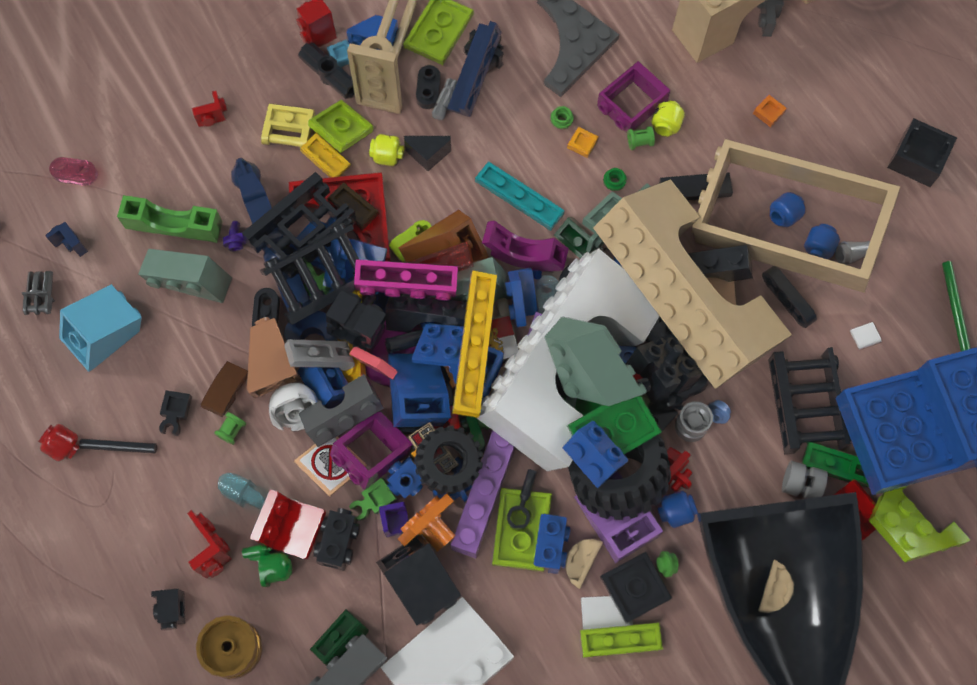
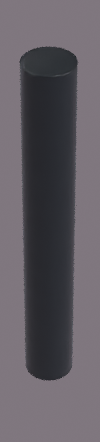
(118, 446)

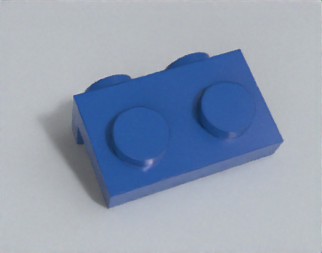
(523, 295)
(595, 453)
(550, 541)

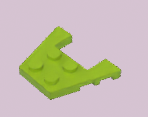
(909, 530)

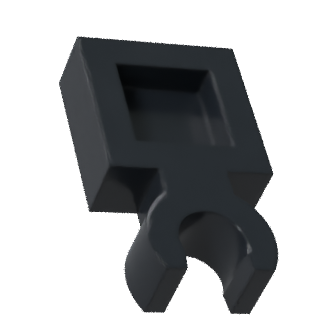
(174, 407)

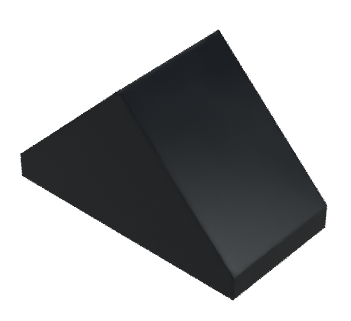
(427, 149)

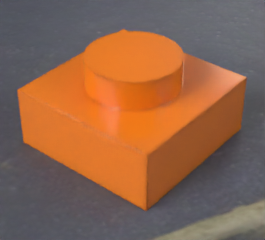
(769, 111)

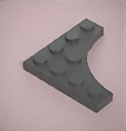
(581, 40)

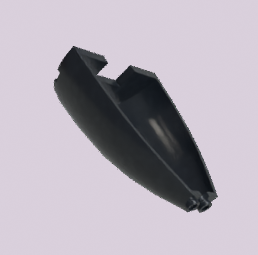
(822, 551)

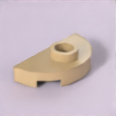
(580, 560)
(777, 589)

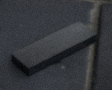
(692, 185)

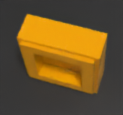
(582, 142)

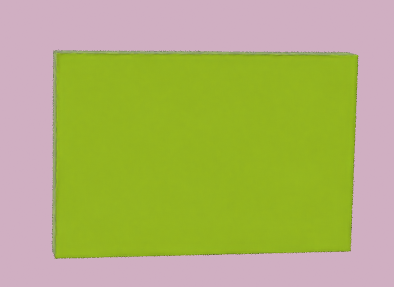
(438, 29)
(517, 547)

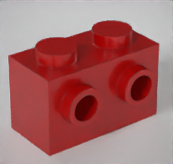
(316, 23)

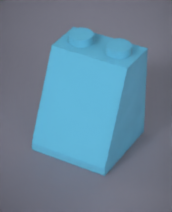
(98, 326)

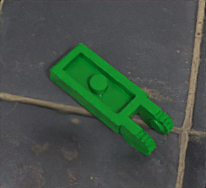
(836, 463)

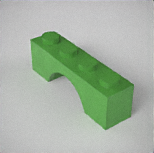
(145, 216)

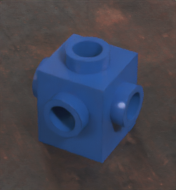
(400, 486)

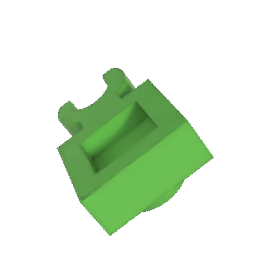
(375, 496)

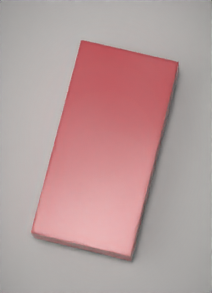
(373, 362)

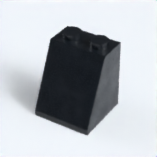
(419, 580)

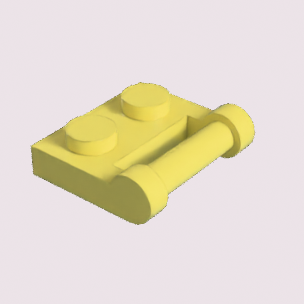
(287, 119)

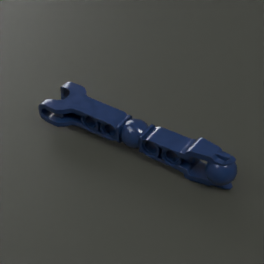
(247, 178)

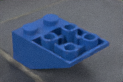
(418, 393)

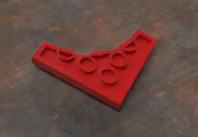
(372, 190)

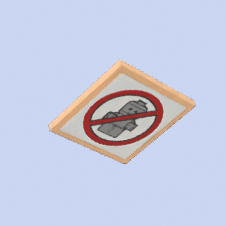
(322, 470)

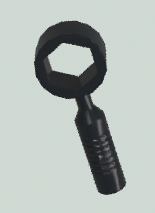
(525, 496)

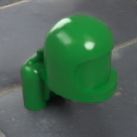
(271, 567)

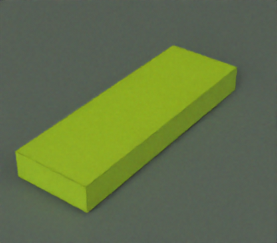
(621, 640)

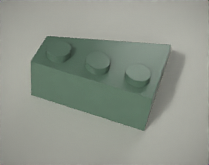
(590, 363)

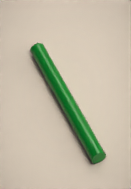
(956, 306)

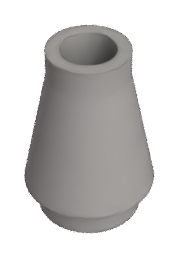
(851, 251)

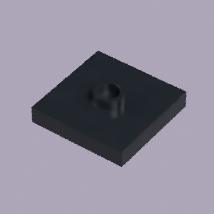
(635, 587)

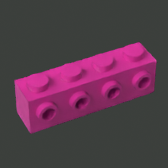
(405, 278)

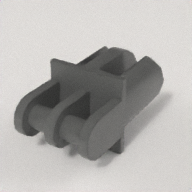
(38, 291)

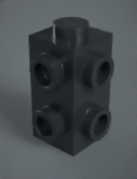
(337, 538)

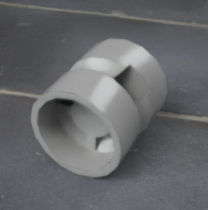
(693, 421)
(795, 479)

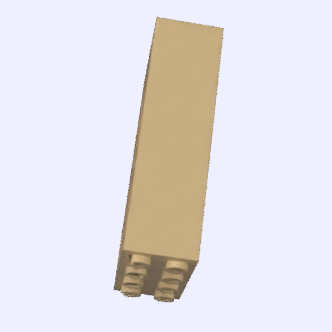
(807, 173)

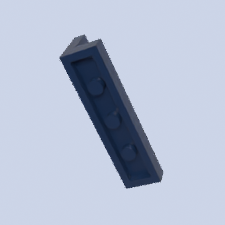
(475, 69)

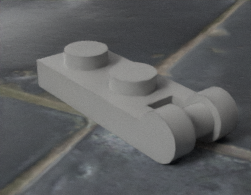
(319, 354)

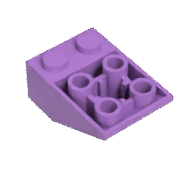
(624, 535)

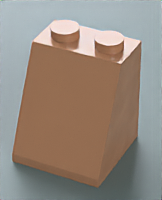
(268, 359)

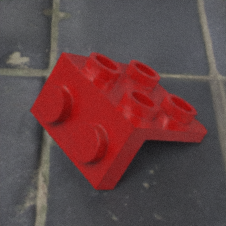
(213, 558)

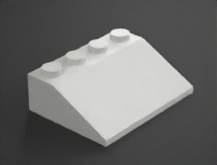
(450, 652)

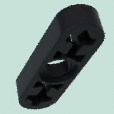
(789, 297)

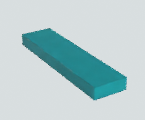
(519, 196)

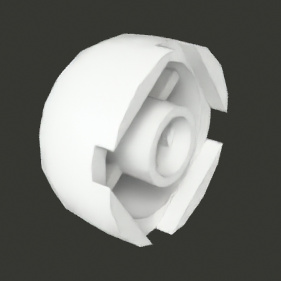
(288, 402)

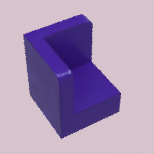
(393, 518)

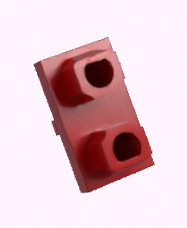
(677, 463)

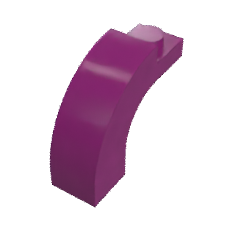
(525, 253)

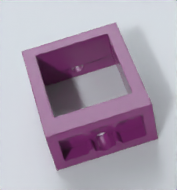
(646, 82)
(387, 433)

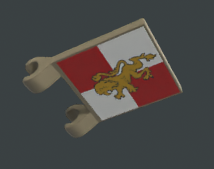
(502, 332)

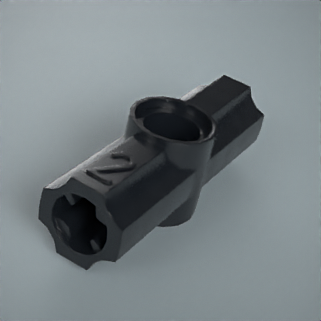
(320, 63)

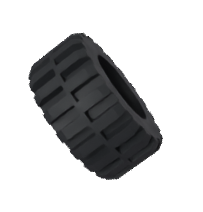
(630, 494)

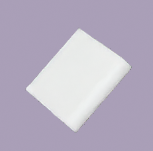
(865, 335)

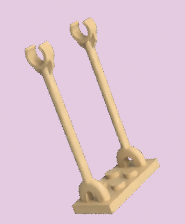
(376, 71)

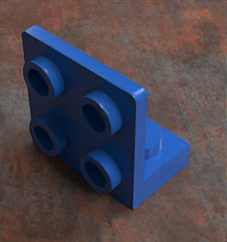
(364, 252)
(440, 347)

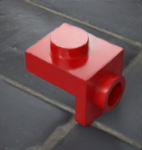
(210, 113)

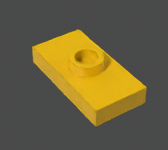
(325, 156)

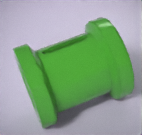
(640, 137)
(230, 428)

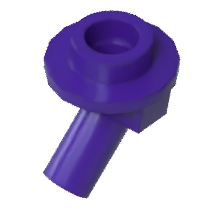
(235, 240)

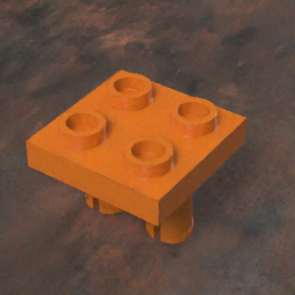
(429, 524)

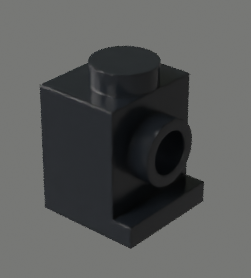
(169, 608)

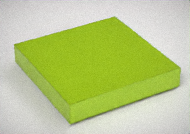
(340, 126)

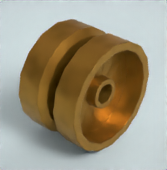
(215, 654)

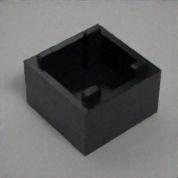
(922, 152)

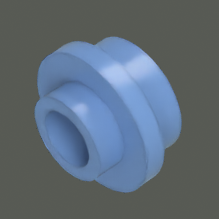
(720, 411)

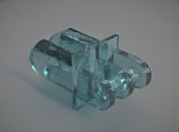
(240, 490)

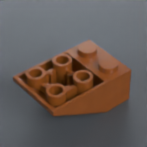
(447, 233)

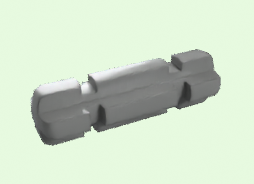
(443, 101)

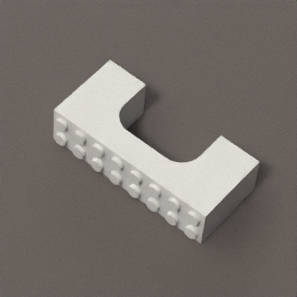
(525, 398)

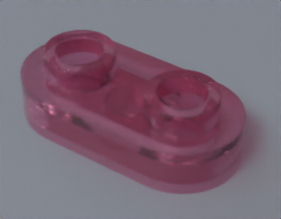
(71, 171)

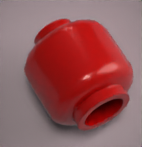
(58, 442)

